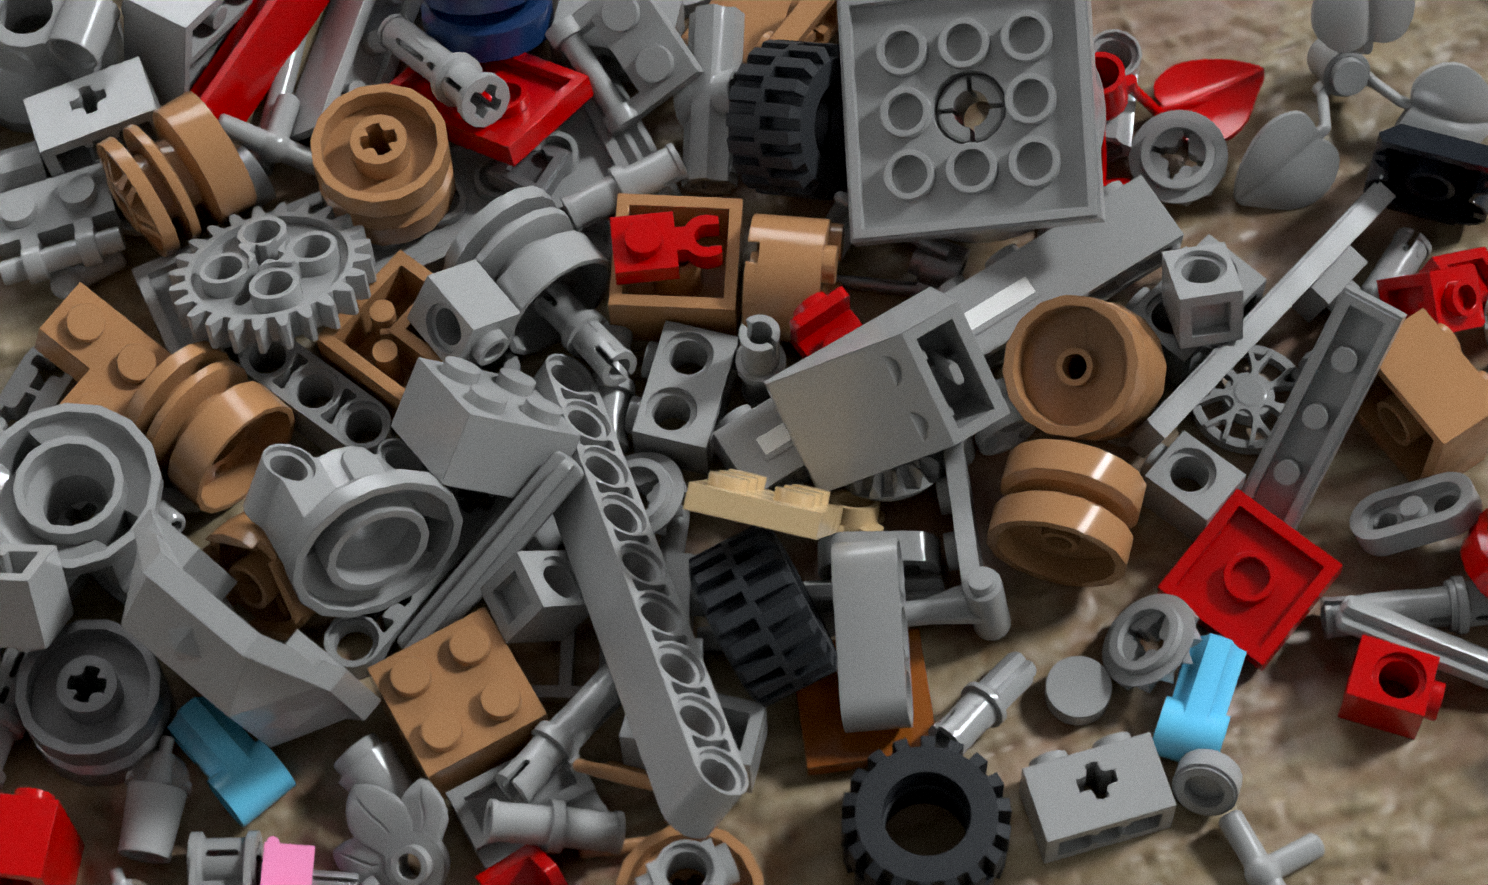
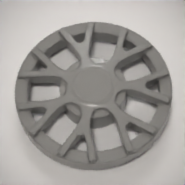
(1247, 401)

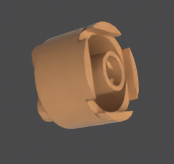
(790, 264)

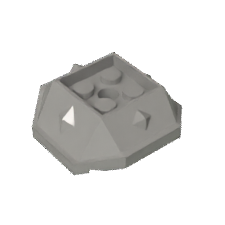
(184, 619)

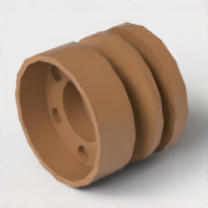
(167, 179)
(208, 424)

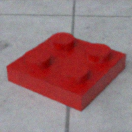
(1251, 578)

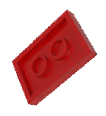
(539, 103)

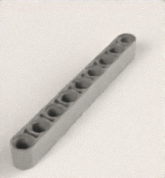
(641, 618)

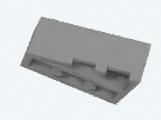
(177, 38)

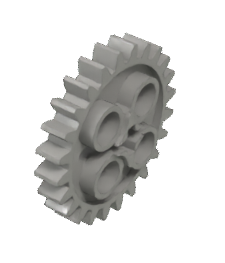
(272, 277)

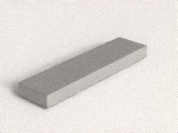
(1323, 404)

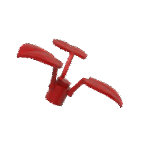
(1212, 87)

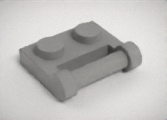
(643, 45)

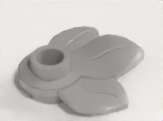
(390, 830)

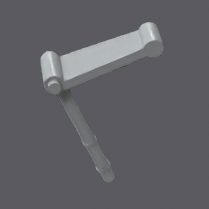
(980, 596)

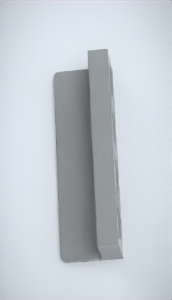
(346, 56)

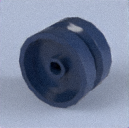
(488, 27)

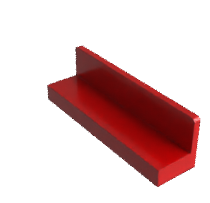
(254, 55)

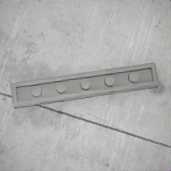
(1260, 319)

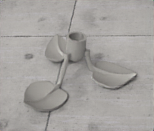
(1288, 157)

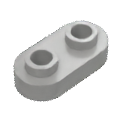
(1416, 513)

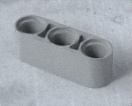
(309, 377)
(871, 635)

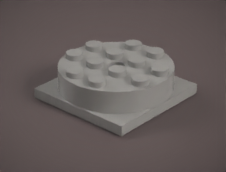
(905, 95)

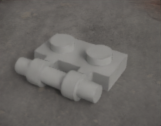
(54, 212)

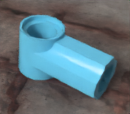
(1201, 699)
(238, 770)

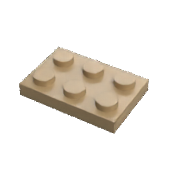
(744, 499)

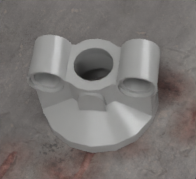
(71, 44)
(75, 457)
(354, 524)

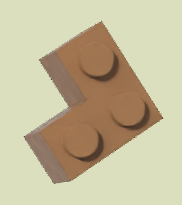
(380, 343)
(98, 350)

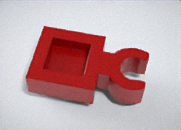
(651, 247)

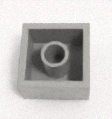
(480, 425)

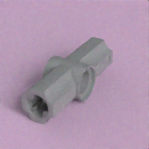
(702, 105)

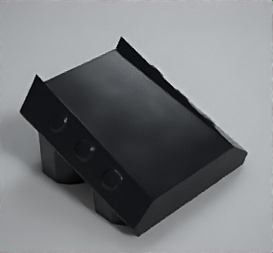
(1432, 175)

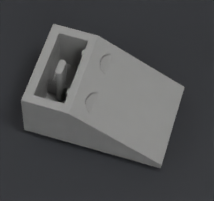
(888, 392)

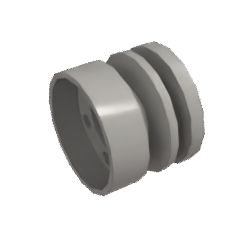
(526, 248)

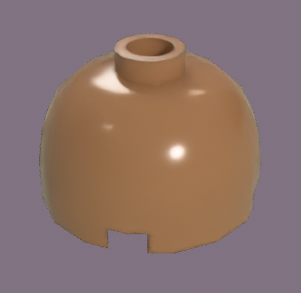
(262, 580)

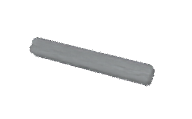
(500, 542)

